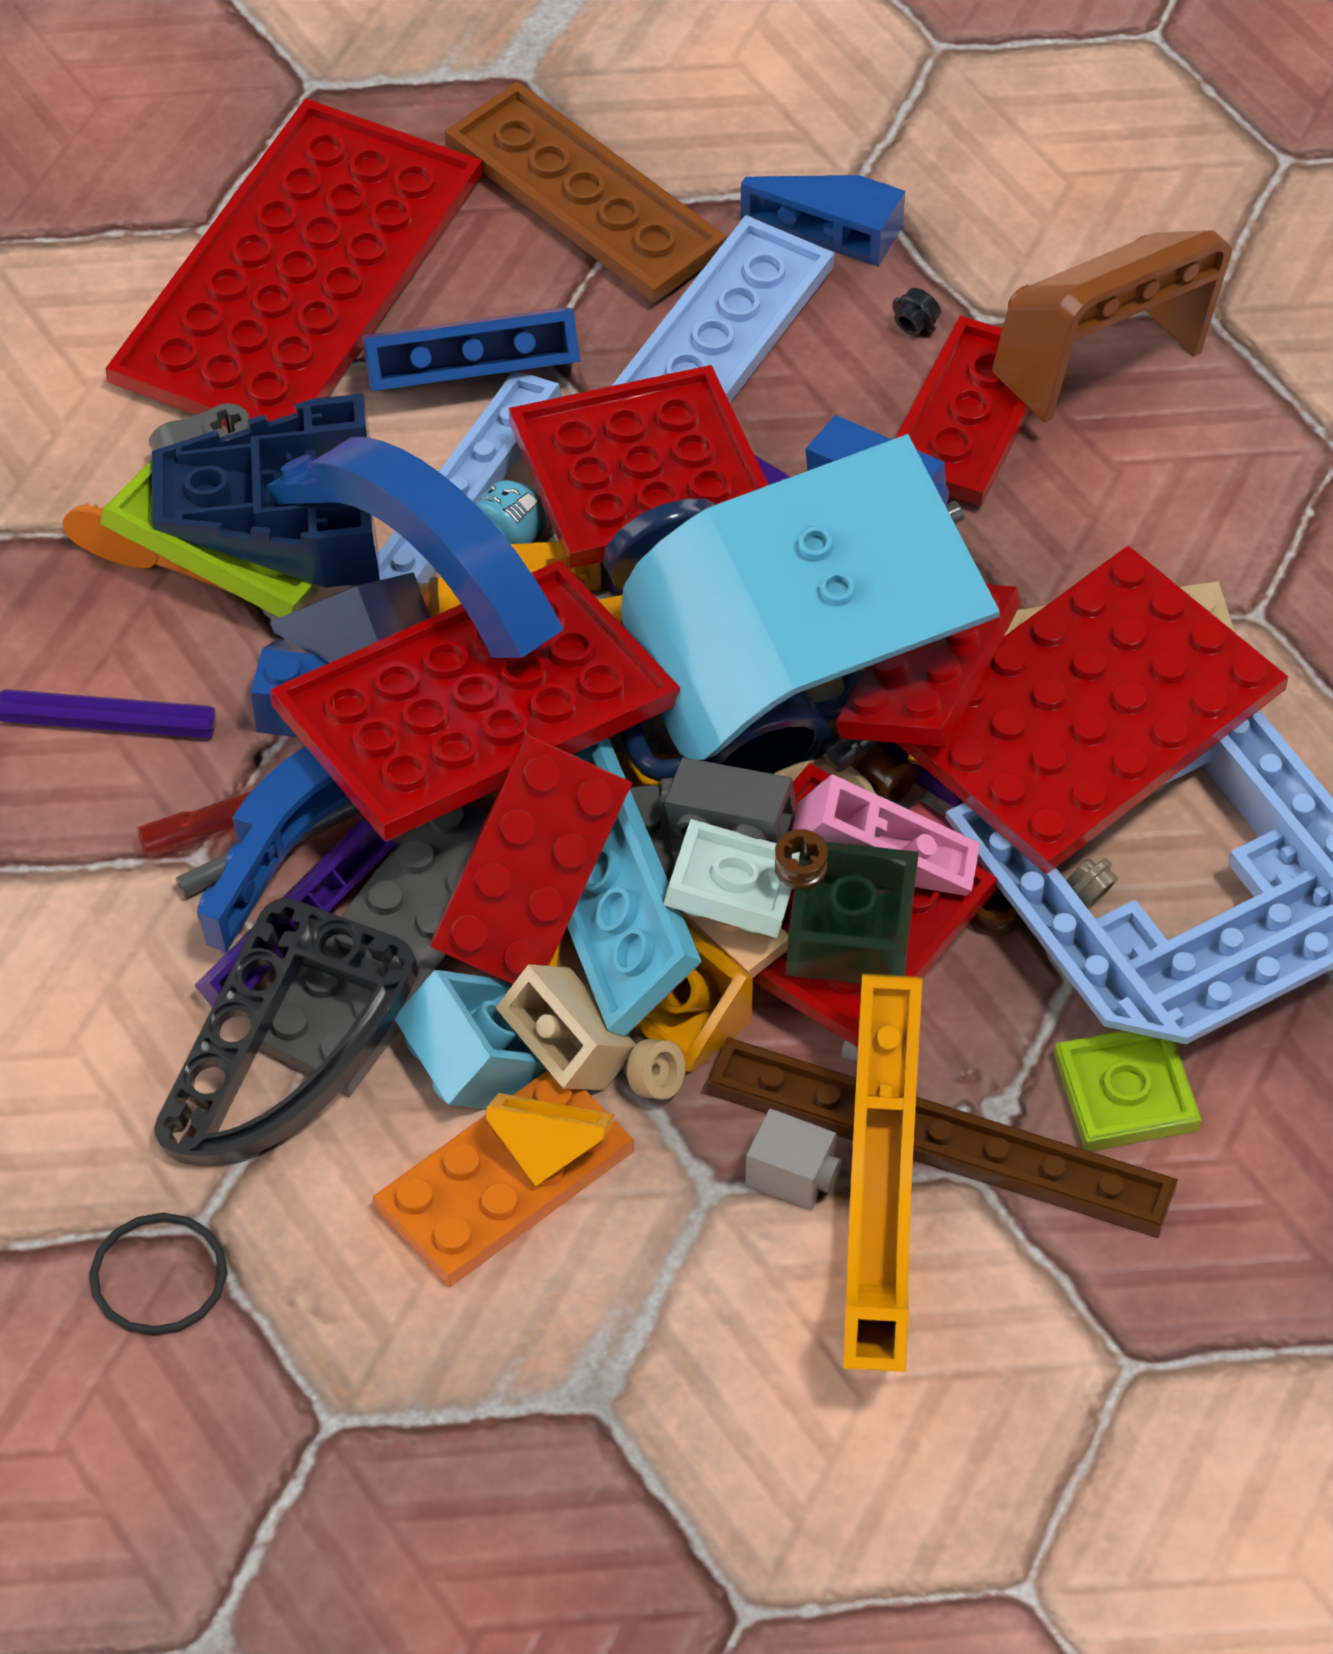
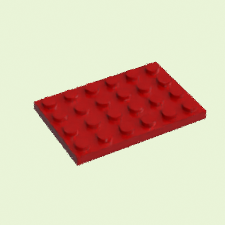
(1097, 708)
(438, 720)

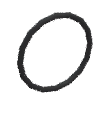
(165, 1328)

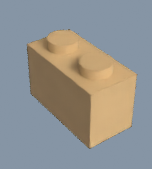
(564, 1027)

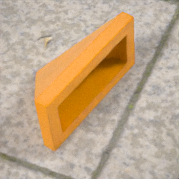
(545, 1133)

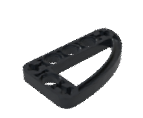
(260, 1007)

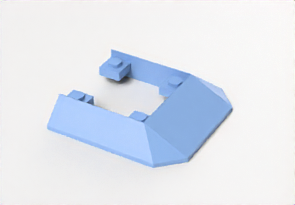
(1226, 964)

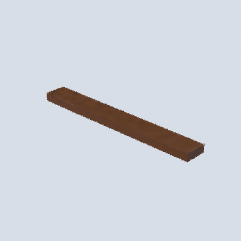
(953, 1140)

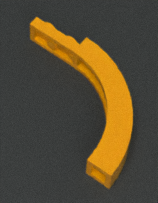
(882, 1174)

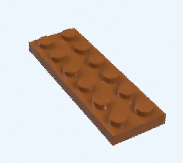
(586, 191)

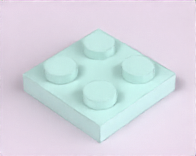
(728, 879)

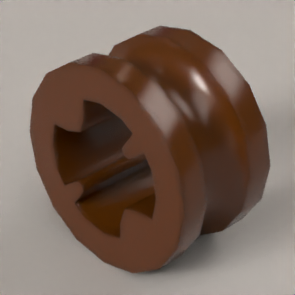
(813, 849)
(995, 921)

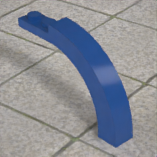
(441, 526)
(266, 830)

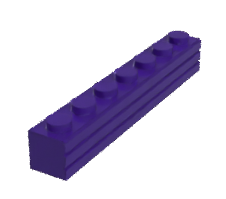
(320, 887)

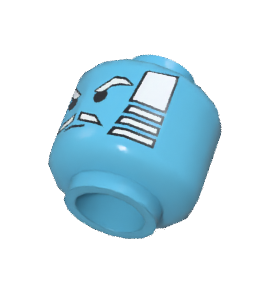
(514, 511)

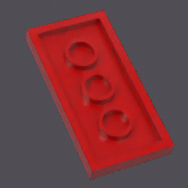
(966, 412)
(927, 689)
(530, 861)

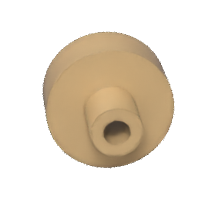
(655, 1069)

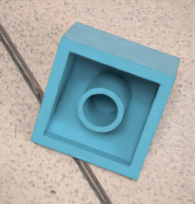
(466, 1040)

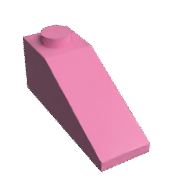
(858, 817)

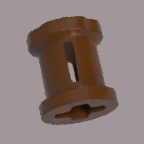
(885, 773)

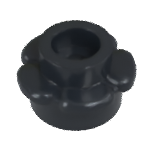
(916, 312)

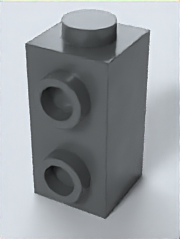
(729, 798)

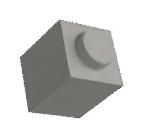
(792, 1160)

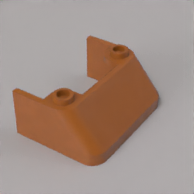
(1162, 273)

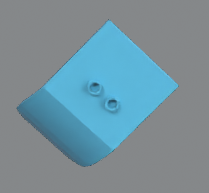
(800, 589)

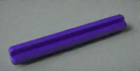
(107, 713)

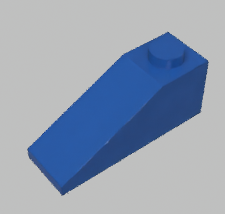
(830, 211)

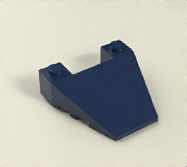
(218, 495)

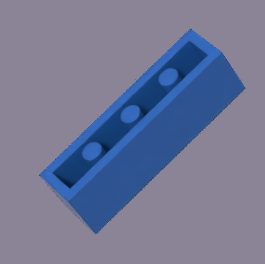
(471, 348)

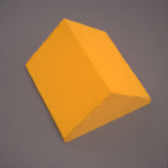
(704, 1006)

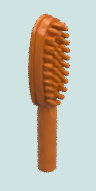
(84, 529)

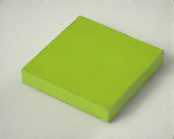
(1126, 1089)

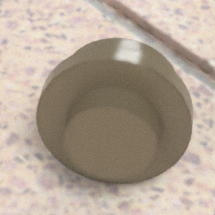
(1092, 881)

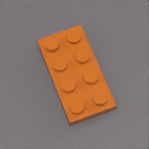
(476, 1196)

